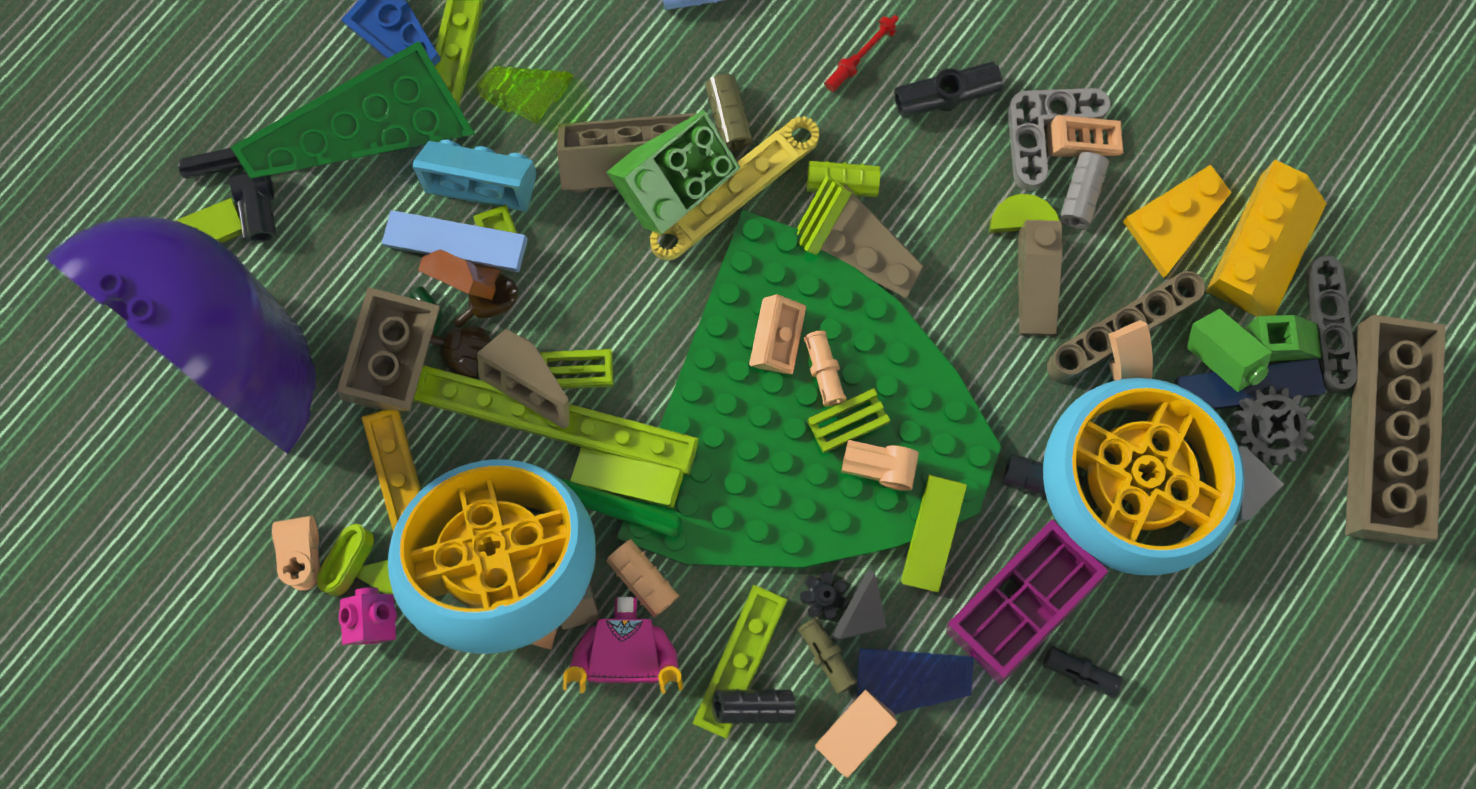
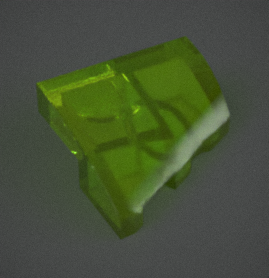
(523, 89)

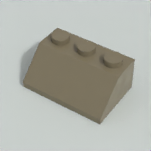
(387, 351)

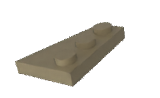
(871, 248)

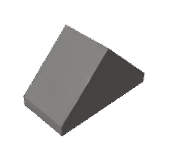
(1259, 485)

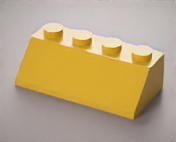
(1268, 241)

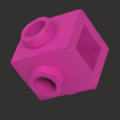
(367, 618)

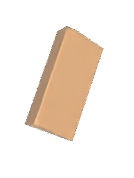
(778, 334)
(856, 733)

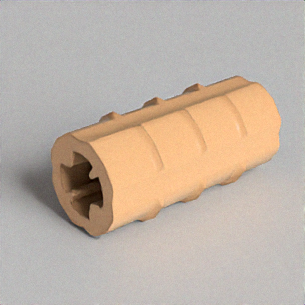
(642, 578)

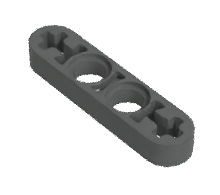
(1338, 324)

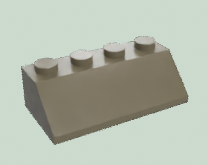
(594, 147)

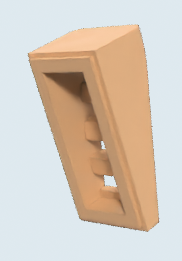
(1062, 136)

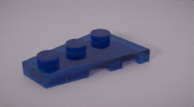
(913, 678)

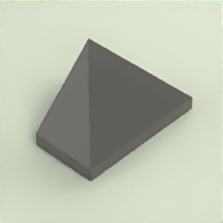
(863, 612)

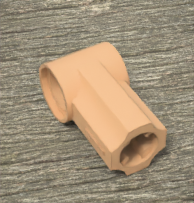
(890, 466)

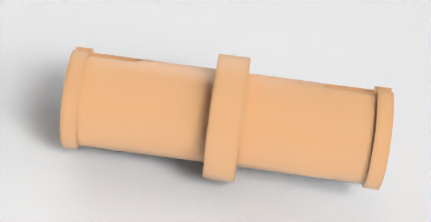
(824, 368)

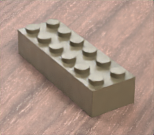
(1396, 431)

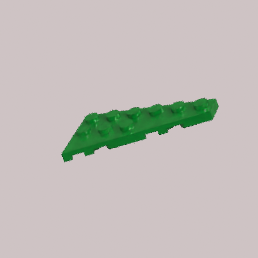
(374, 113)

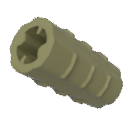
(728, 111)

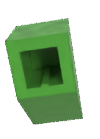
(1287, 337)

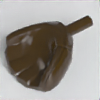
(502, 301)
(460, 349)

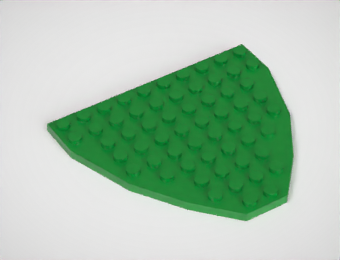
(758, 476)

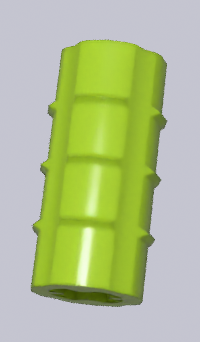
(861, 179)

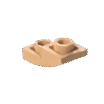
(1131, 352)

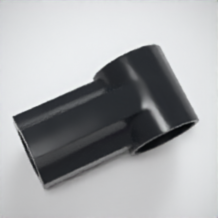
(255, 206)

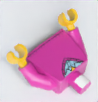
(624, 651)

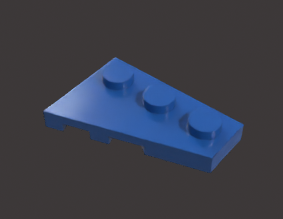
(388, 27)

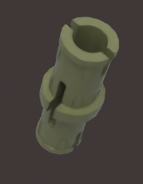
(827, 655)

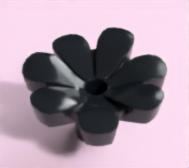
(817, 599)

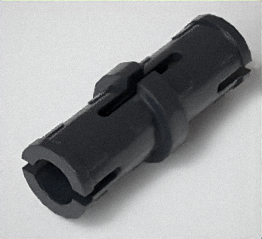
(1083, 671)

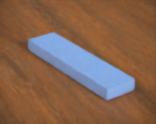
(469, 242)

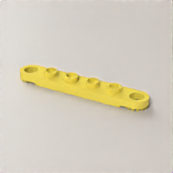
(757, 171)

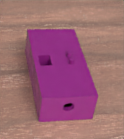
(1052, 581)

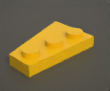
(1177, 217)

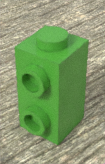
(1229, 350)

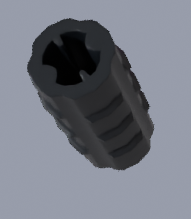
(1026, 475)
(753, 706)

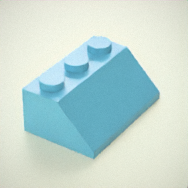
(476, 174)

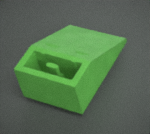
(674, 172)

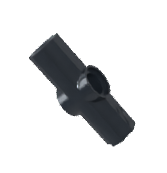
(967, 83)

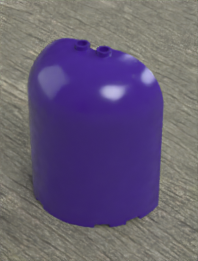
(200, 314)

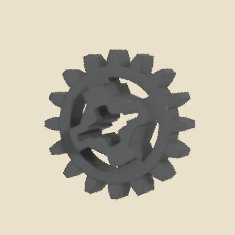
(1289, 426)

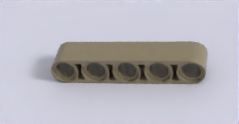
(1164, 296)

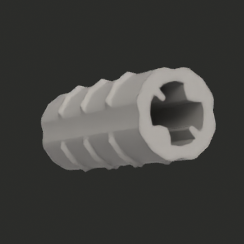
(1084, 190)

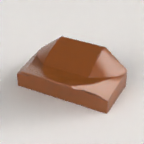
(461, 274)

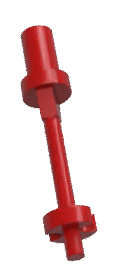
(847, 67)

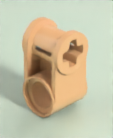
(297, 545)

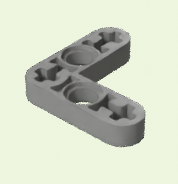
(1040, 116)

